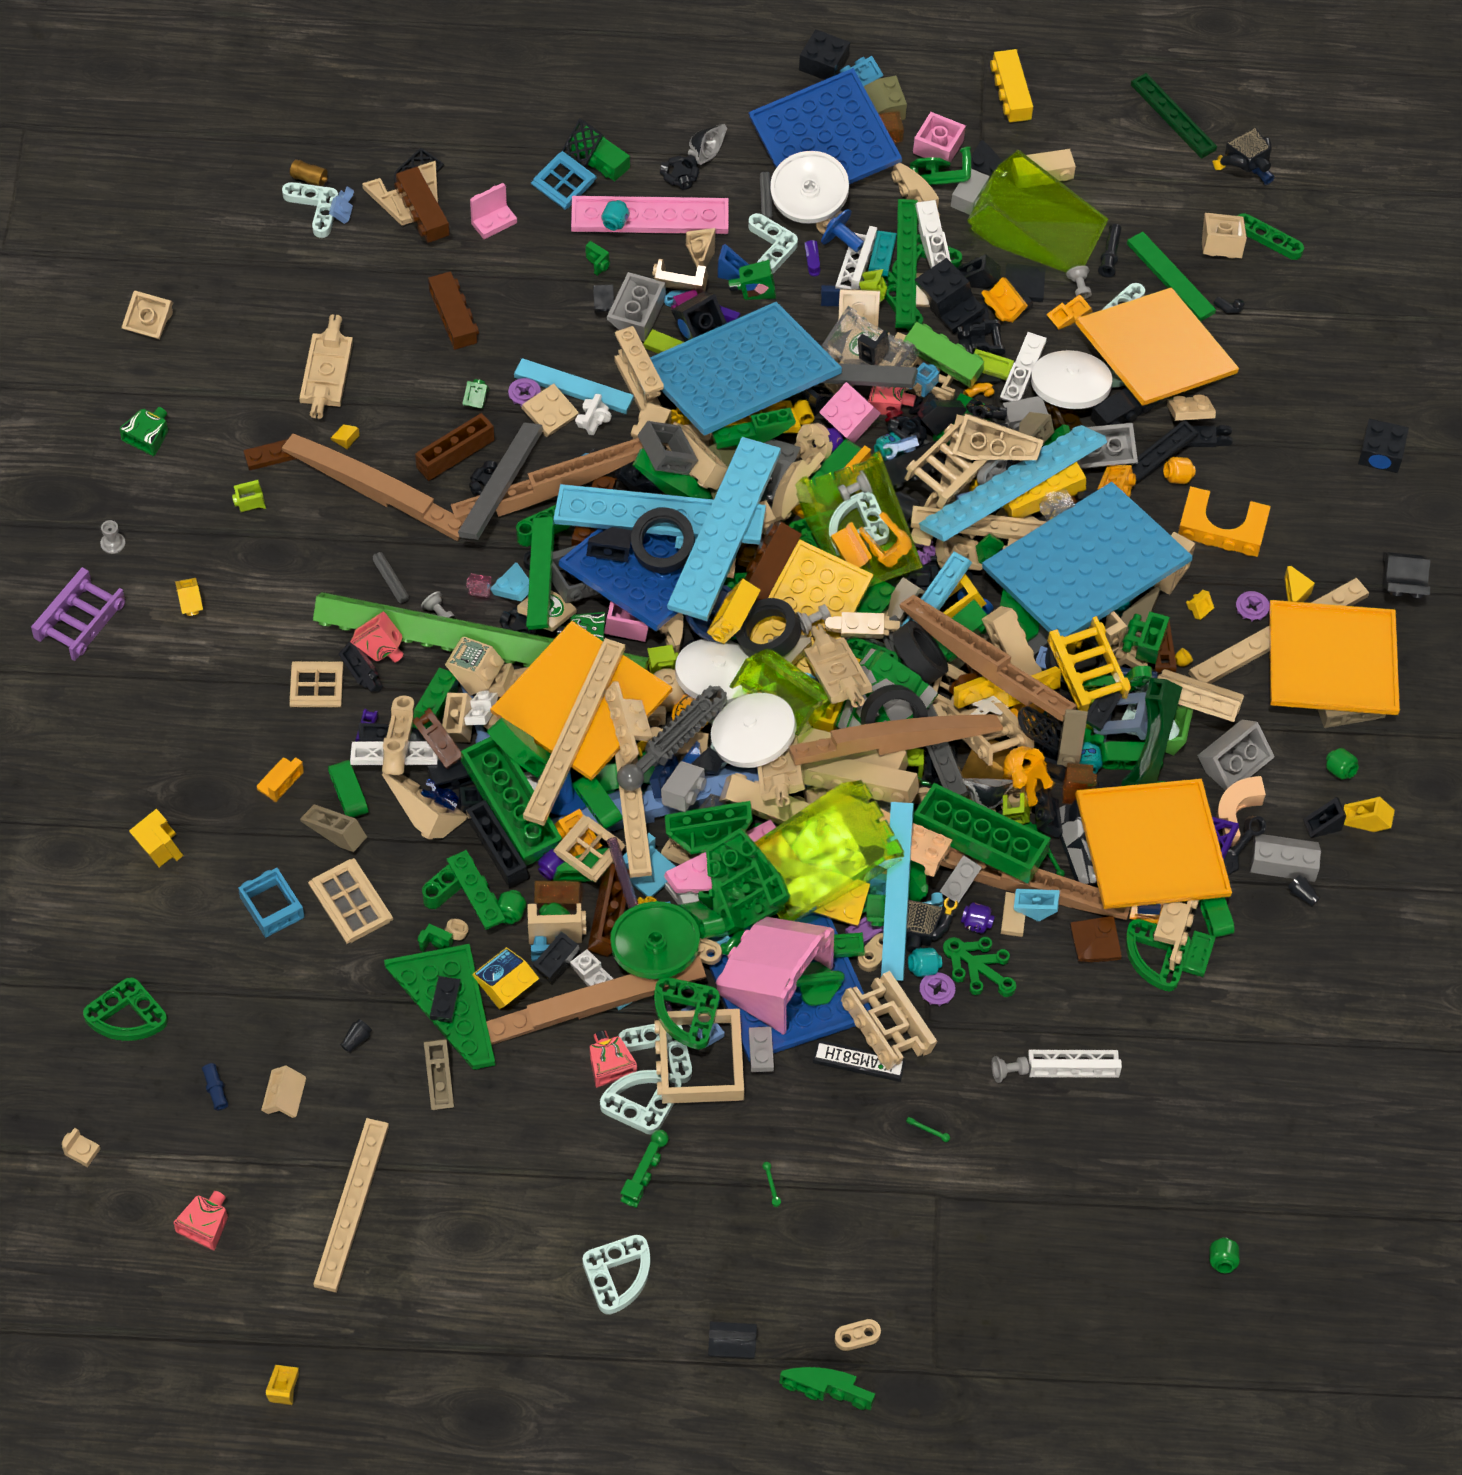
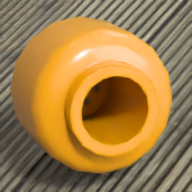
(1179, 470)

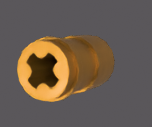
(309, 173)

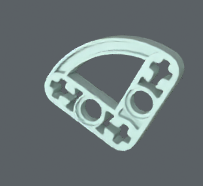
(856, 501)
(643, 1114)
(601, 1270)

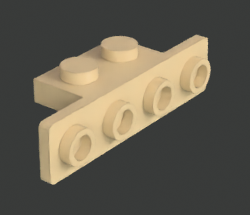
(628, 720)
(1172, 927)

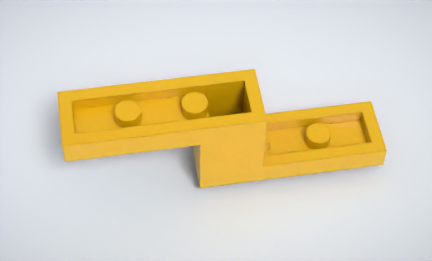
(983, 688)

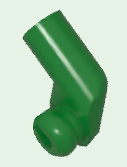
(734, 941)

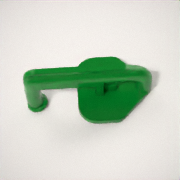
(946, 177)
(819, 984)

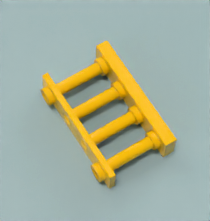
(1074, 679)

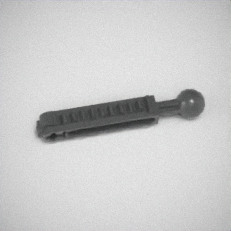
(673, 736)

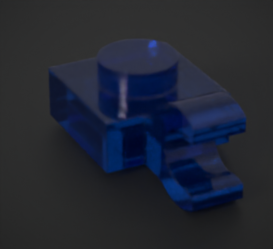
(443, 797)

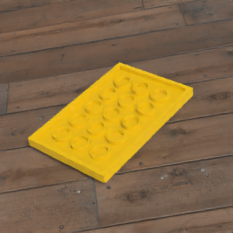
(808, 582)

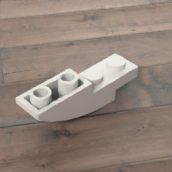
(931, 232)
(1021, 371)

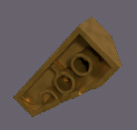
(979, 768)

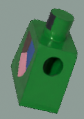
(755, 281)

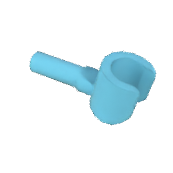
(936, 899)

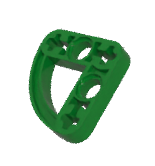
(1141, 967)
(131, 998)
(698, 1000)

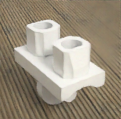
(595, 414)

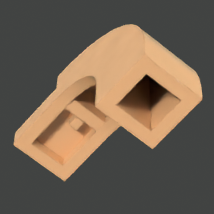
(1240, 795)

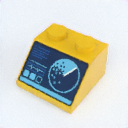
(505, 977)

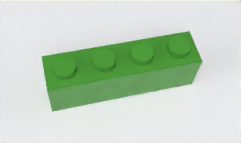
(945, 355)

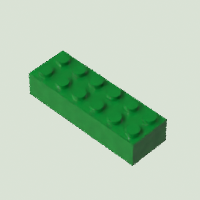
(508, 794)
(983, 833)

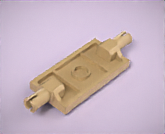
(326, 368)
(837, 668)
(781, 778)

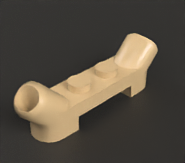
(398, 735)

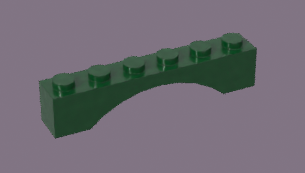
(1161, 703)

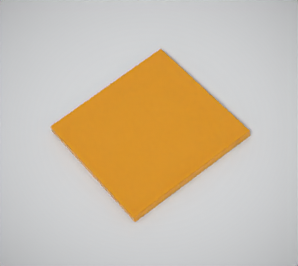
(1157, 346)
(1333, 657)
(550, 686)
(1153, 843)

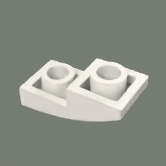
(481, 707)
(589, 969)

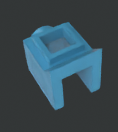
(927, 377)

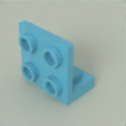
(659, 864)

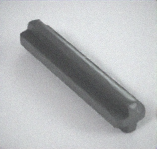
(766, 198)
(390, 577)

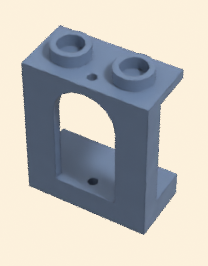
(1136, 725)

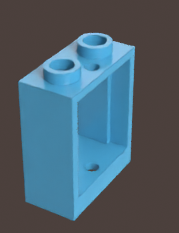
(281, 918)

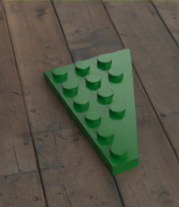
(419, 978)

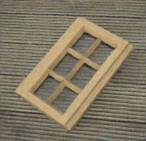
(350, 900)

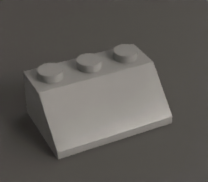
(637, 304)
(1117, 451)
(1236, 754)
(1285, 857)

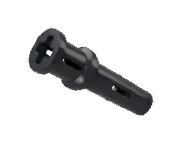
(1109, 256)

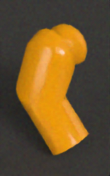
(977, 388)

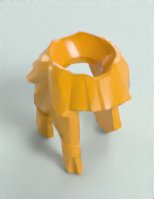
(901, 547)
(1027, 774)

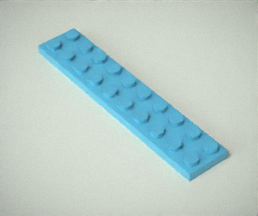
(1012, 483)
(622, 509)
(724, 529)

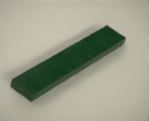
(1174, 115)

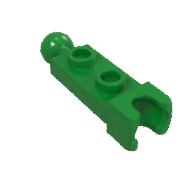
(633, 1189)

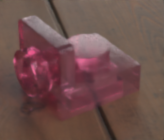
(479, 585)

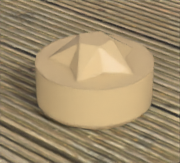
(457, 928)

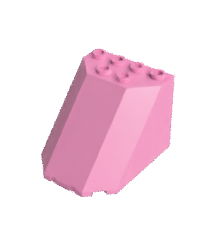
(767, 960)

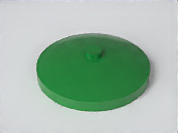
(655, 940)

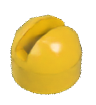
(1183, 658)

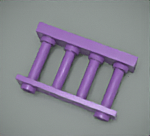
(70, 597)

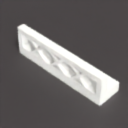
(859, 264)
(372, 753)
(1074, 1066)

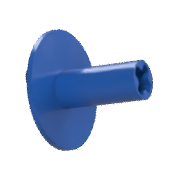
(837, 228)
(567, 799)

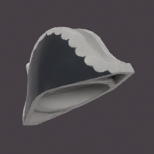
(707, 143)
(987, 791)

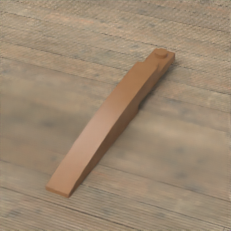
(546, 482)
(374, 484)
(986, 658)
(894, 736)
(1072, 893)
(582, 1003)

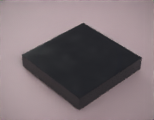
(1027, 280)

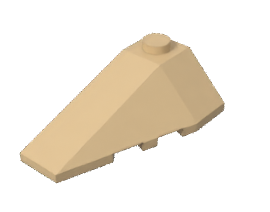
(990, 441)
(424, 813)

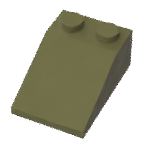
(887, 96)

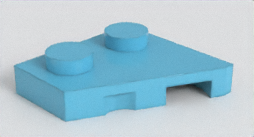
(512, 584)

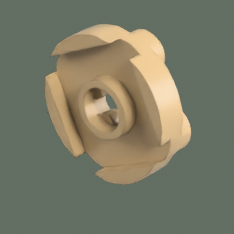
(814, 432)

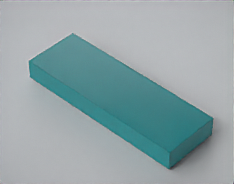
(883, 252)

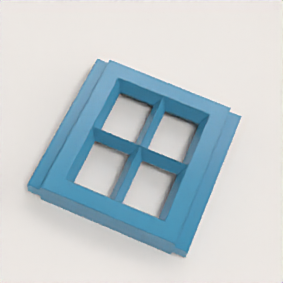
(552, 193)

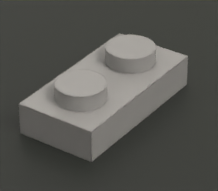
(960, 879)
(761, 1049)

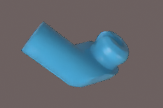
(668, 299)

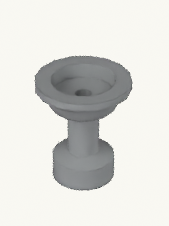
(1078, 275)
(862, 483)
(112, 541)
(433, 602)
(806, 621)
(1000, 1068)

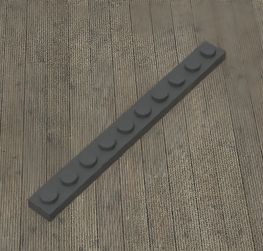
(940, 753)

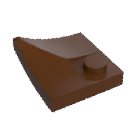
(1096, 940)

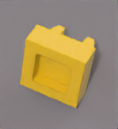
(1200, 604)

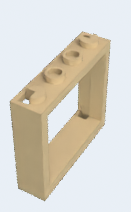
(701, 1093)

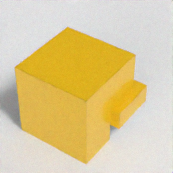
(155, 838)

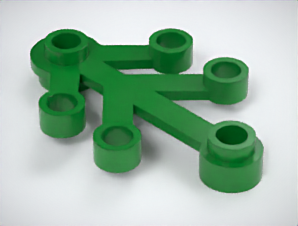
(977, 963)

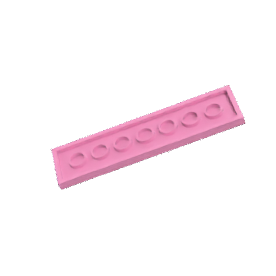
(653, 214)

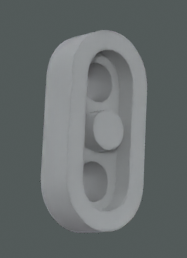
(990, 469)

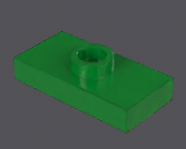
(1199, 953)

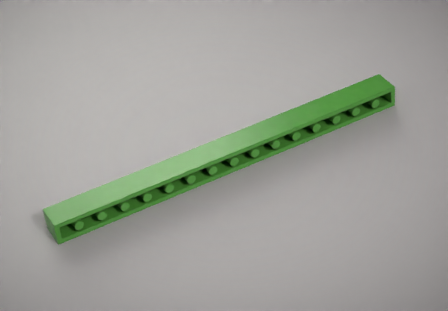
(436, 629)

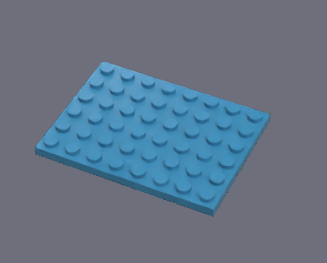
(742, 368)
(1087, 561)

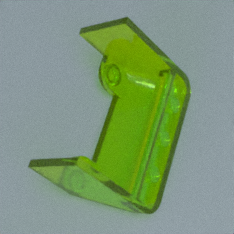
(777, 676)

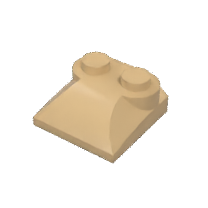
(147, 314)
(960, 545)

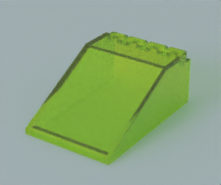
(1036, 215)
(823, 499)
(830, 848)

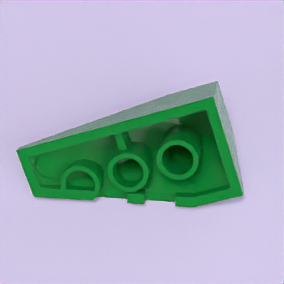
(668, 482)

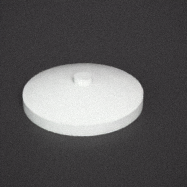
(809, 187)
(1071, 379)
(709, 664)
(753, 730)

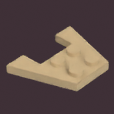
(392, 201)

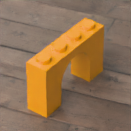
(1242, 539)

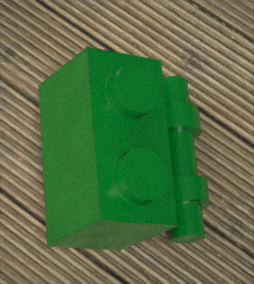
(1151, 638)

